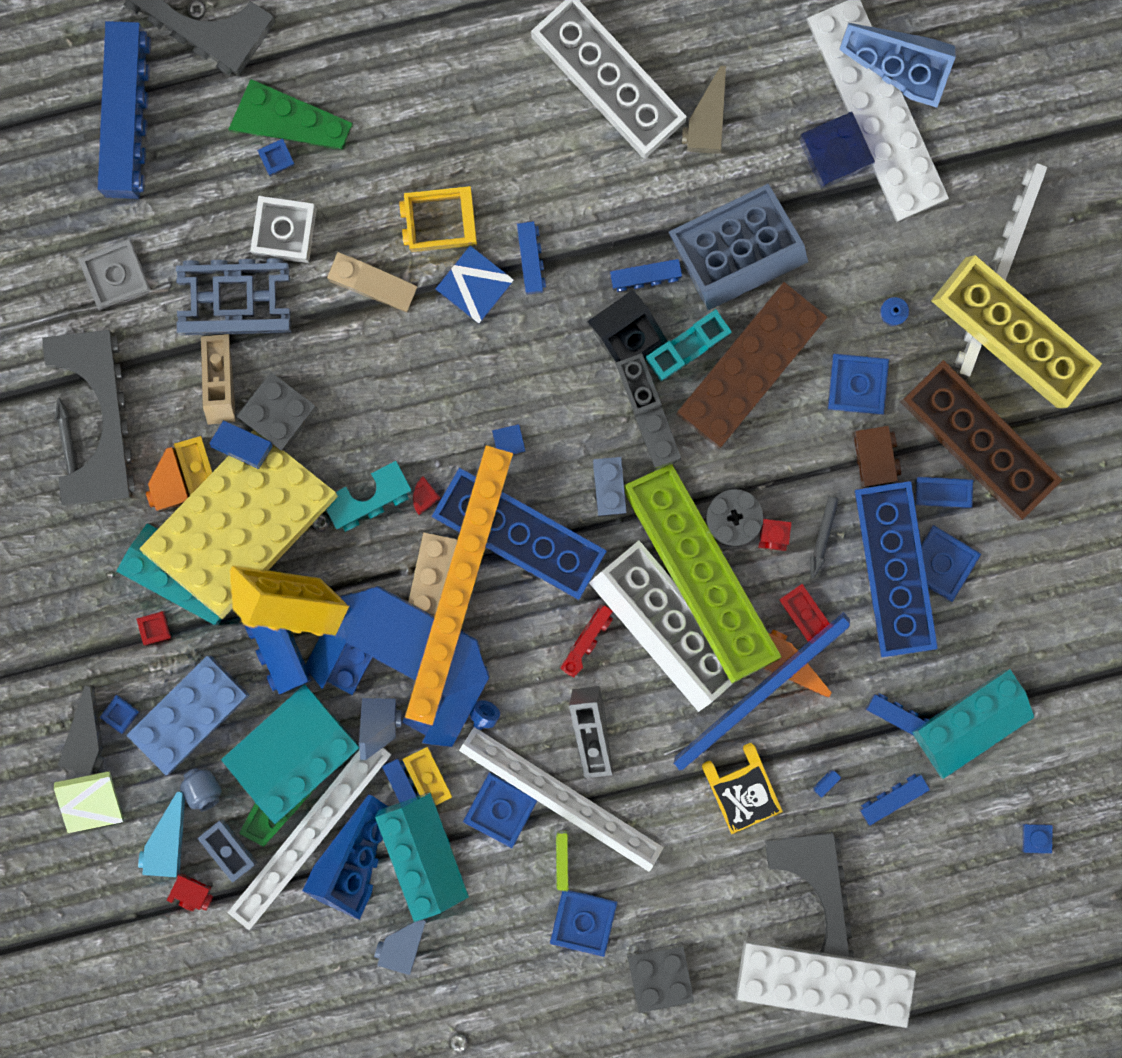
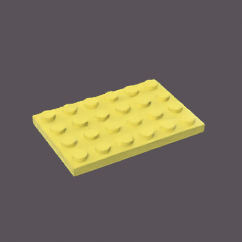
(237, 520)

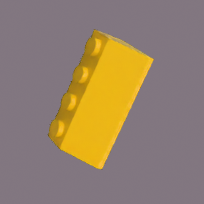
(285, 601)

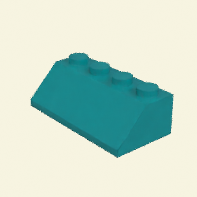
(146, 573)
(974, 723)
(421, 856)

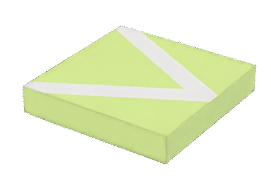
(88, 802)

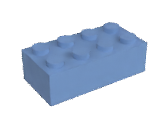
(188, 715)

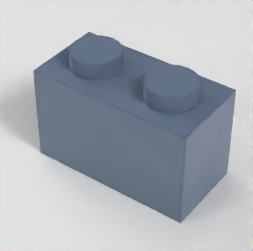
(609, 486)
(227, 850)

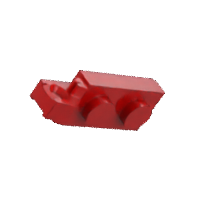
(586, 641)

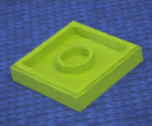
(562, 860)

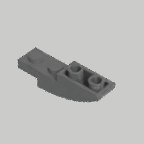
(648, 411)

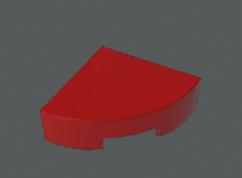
(424, 496)

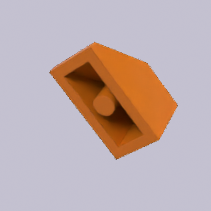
(167, 483)

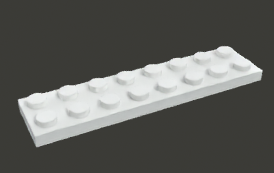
(883, 116)

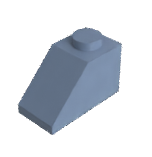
(377, 725)
(400, 947)

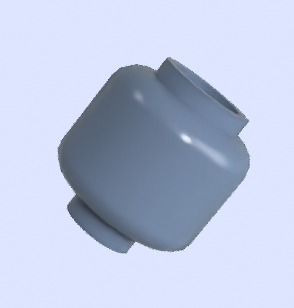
(200, 789)

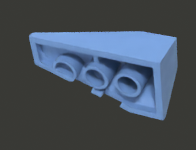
(907, 61)

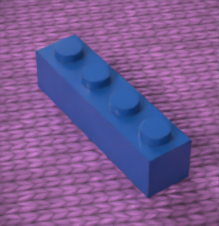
(530, 259)
(646, 274)
(894, 713)
(399, 780)
(893, 800)

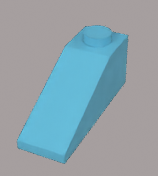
(164, 846)

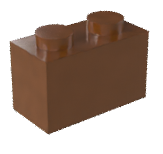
(876, 456)

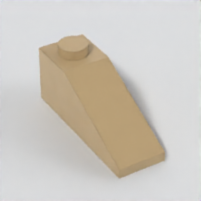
(371, 282)
(217, 379)

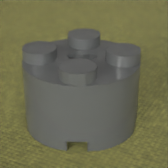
(744, 505)

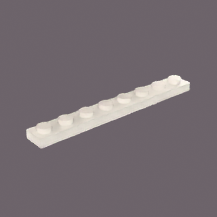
(1004, 256)
(561, 799)
(306, 837)

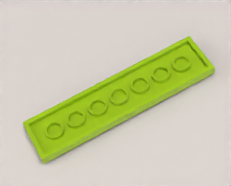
(701, 573)

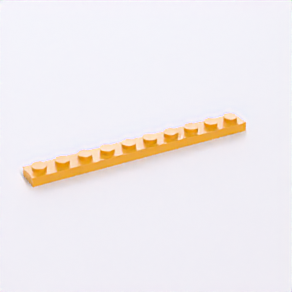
(458, 585)

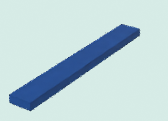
(762, 691)

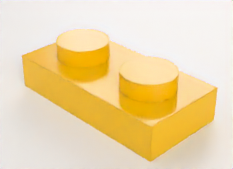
(193, 462)
(427, 775)

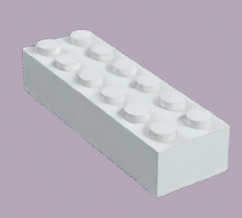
(608, 76)
(663, 624)
(825, 983)

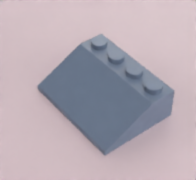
(739, 246)

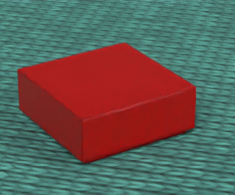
(153, 628)

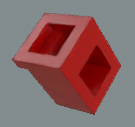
(774, 535)
(190, 893)

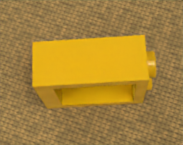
(406, 211)

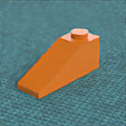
(806, 675)

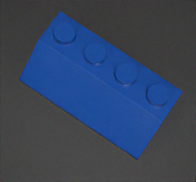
(281, 656)

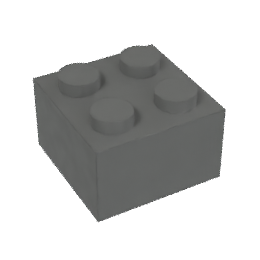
(277, 412)
(660, 978)

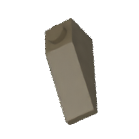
(706, 122)

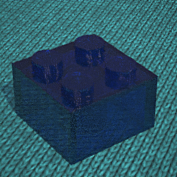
(836, 150)

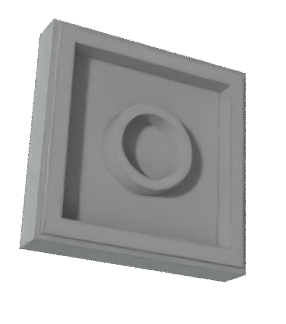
(114, 274)

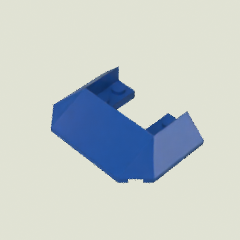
(397, 635)

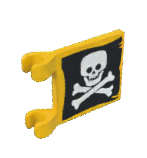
(745, 793)

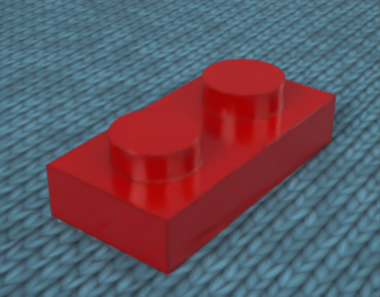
(804, 612)

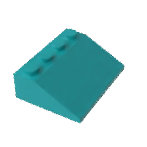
(290, 754)

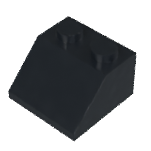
(627, 328)

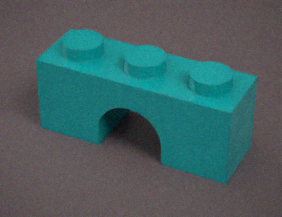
(688, 345)
(390, 487)

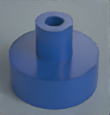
(889, 316)
(484, 714)

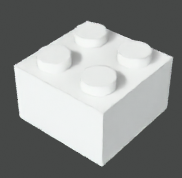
(283, 229)

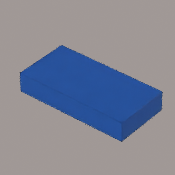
(241, 444)
(944, 492)

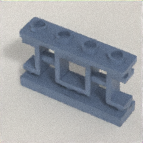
(233, 318)

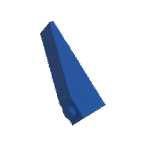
(346, 867)

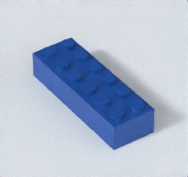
(122, 110)
(527, 538)
(896, 569)

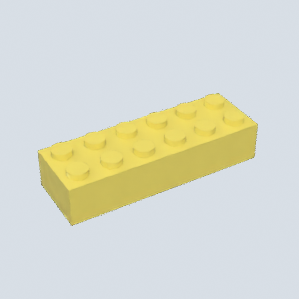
(1016, 332)

